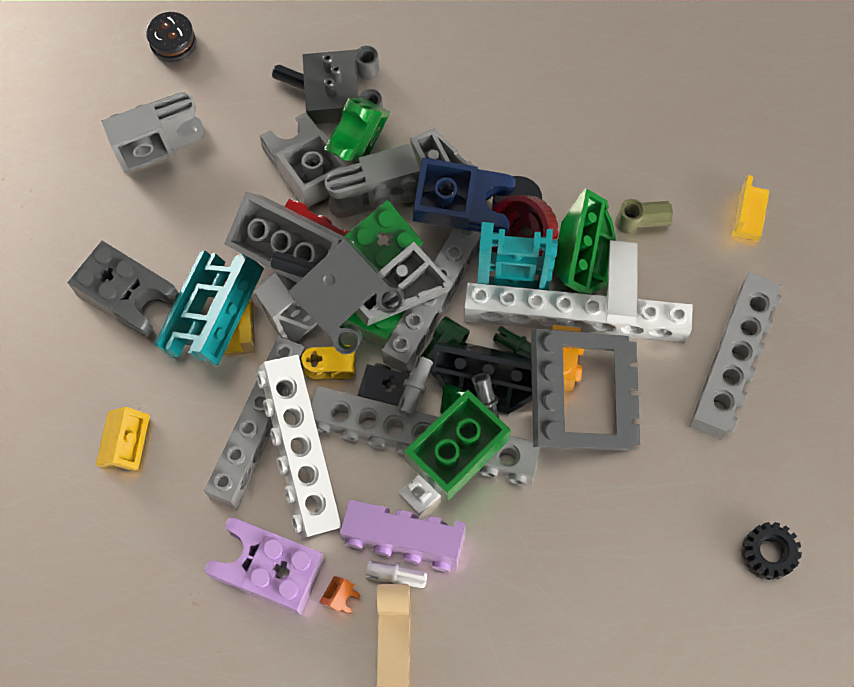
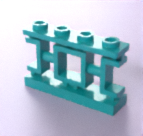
(516, 259)
(223, 313)

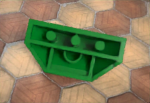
(585, 244)

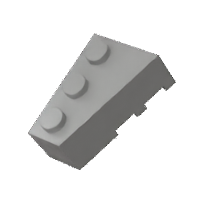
(435, 146)

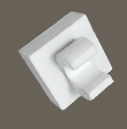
(419, 495)

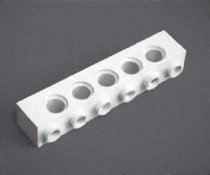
(289, 372)

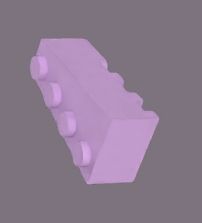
(403, 535)

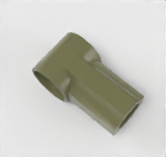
(645, 215)

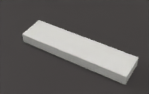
(622, 283)

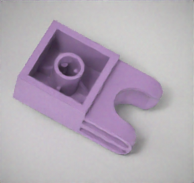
(259, 567)

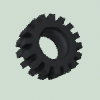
(785, 540)

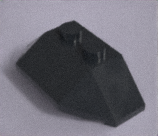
(508, 372)

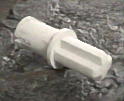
(395, 574)

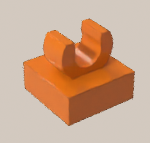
(337, 594)

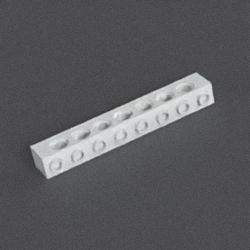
(544, 308)

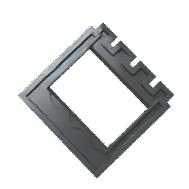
(549, 390)

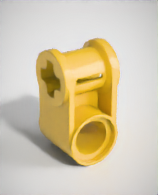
(330, 364)

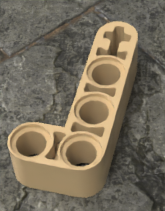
(393, 635)

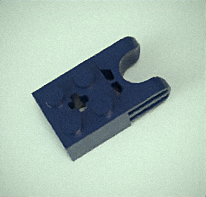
(467, 192)

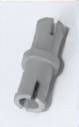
(414, 386)

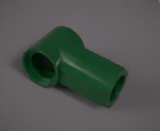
(446, 332)

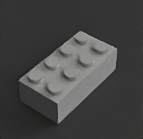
(268, 227)

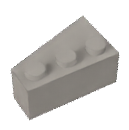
(415, 276)
(281, 308)

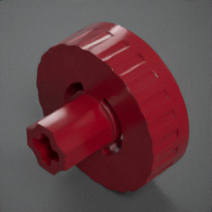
(534, 213)

